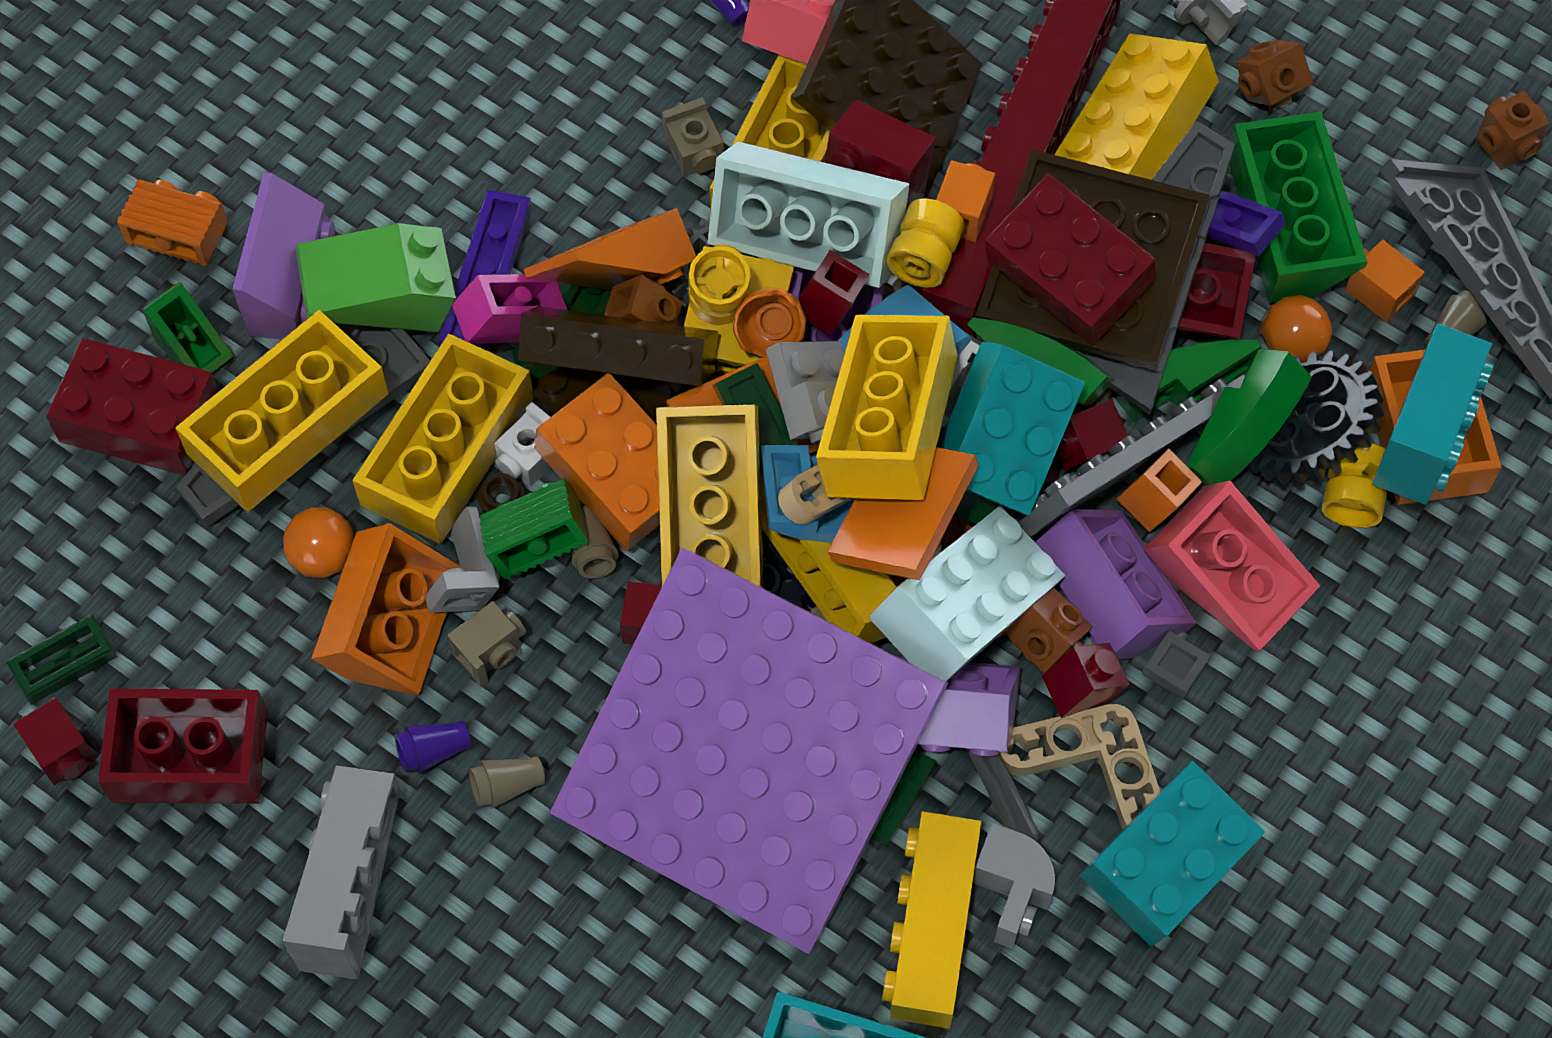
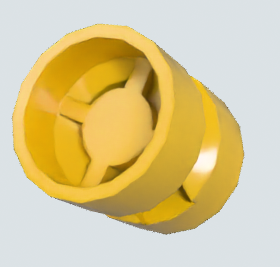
(925, 243)
(718, 284)
(1350, 494)

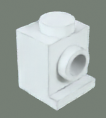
(522, 460)

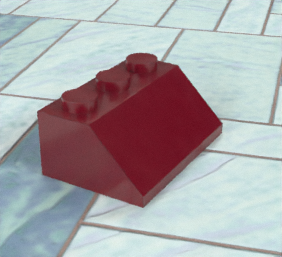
(1219, 292)

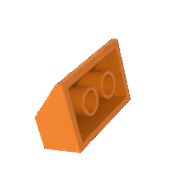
(379, 613)

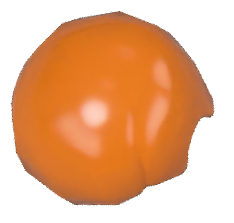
(768, 318)
(1296, 326)
(318, 542)

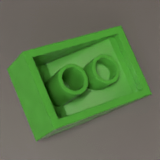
(379, 277)

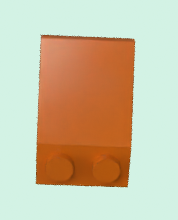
(647, 247)

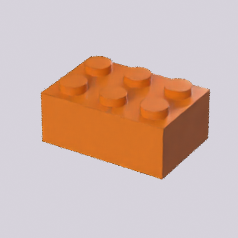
(607, 457)
(1479, 458)

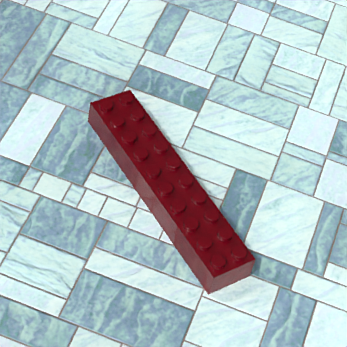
(1030, 118)

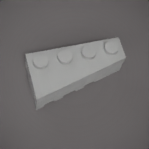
(342, 873)

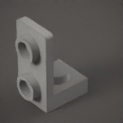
(476, 581)

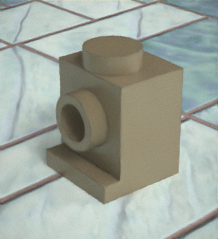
(692, 137)
(486, 641)

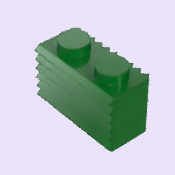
(533, 528)

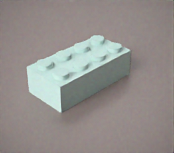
(803, 208)
(967, 596)

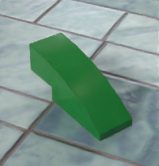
(1048, 352)
(1195, 369)
(1248, 416)

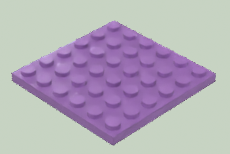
(748, 749)

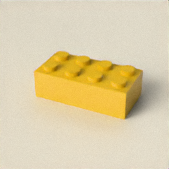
(1142, 105)
(779, 121)
(887, 407)
(283, 410)
(443, 438)
(711, 487)

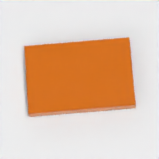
(904, 534)

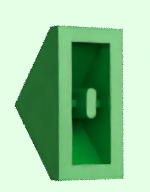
(185, 331)

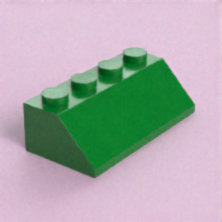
(1295, 171)

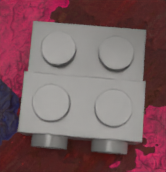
(805, 384)

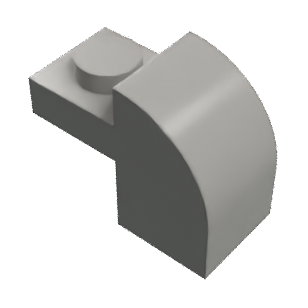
(1022, 871)

